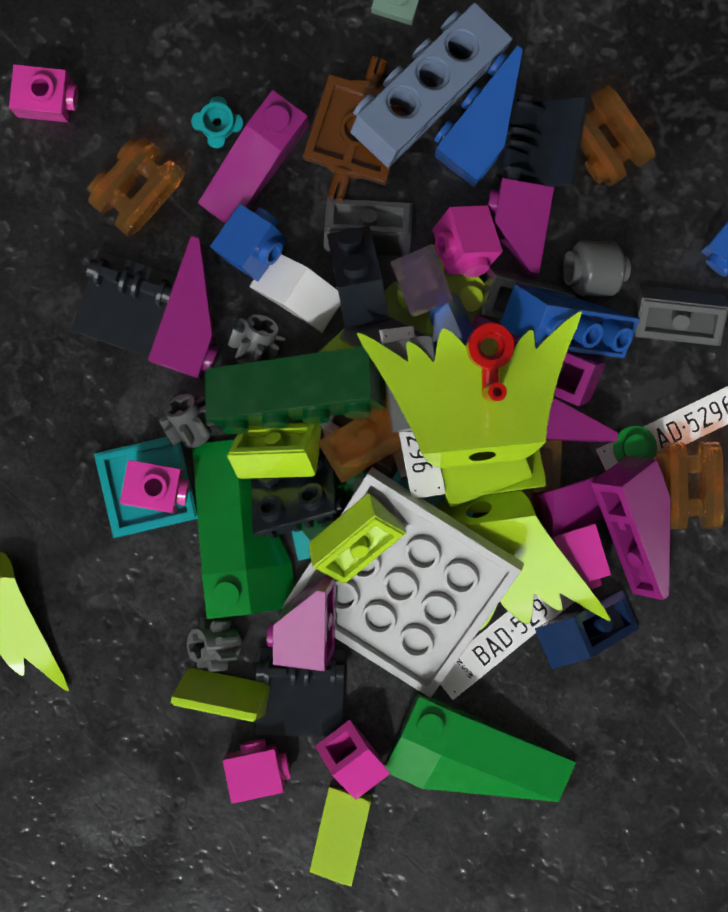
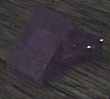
(421, 280)

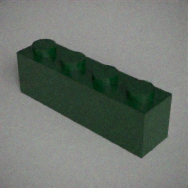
(294, 389)

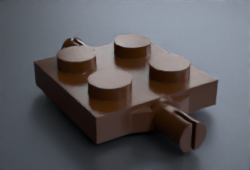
(330, 137)

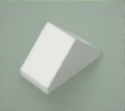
(299, 292)

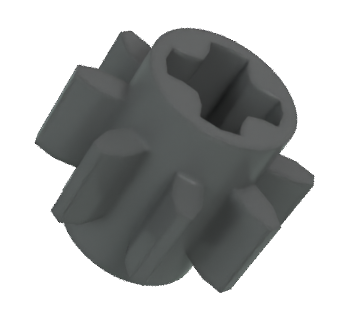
(256, 339)
(186, 421)
(214, 644)

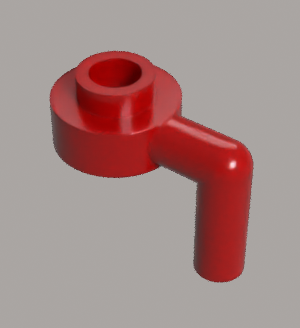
(490, 365)

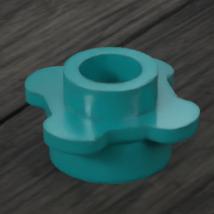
(217, 110)

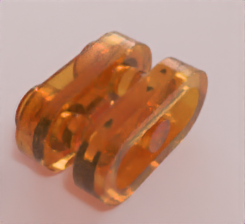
(135, 161)
(603, 161)
(710, 483)

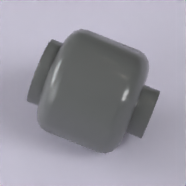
(596, 268)

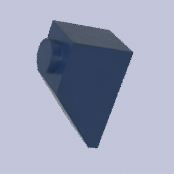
(582, 634)

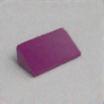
(569, 506)

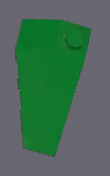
(238, 569)
(465, 754)

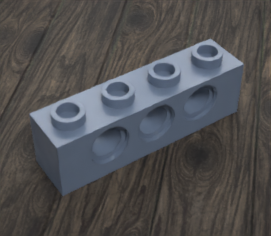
(392, 135)

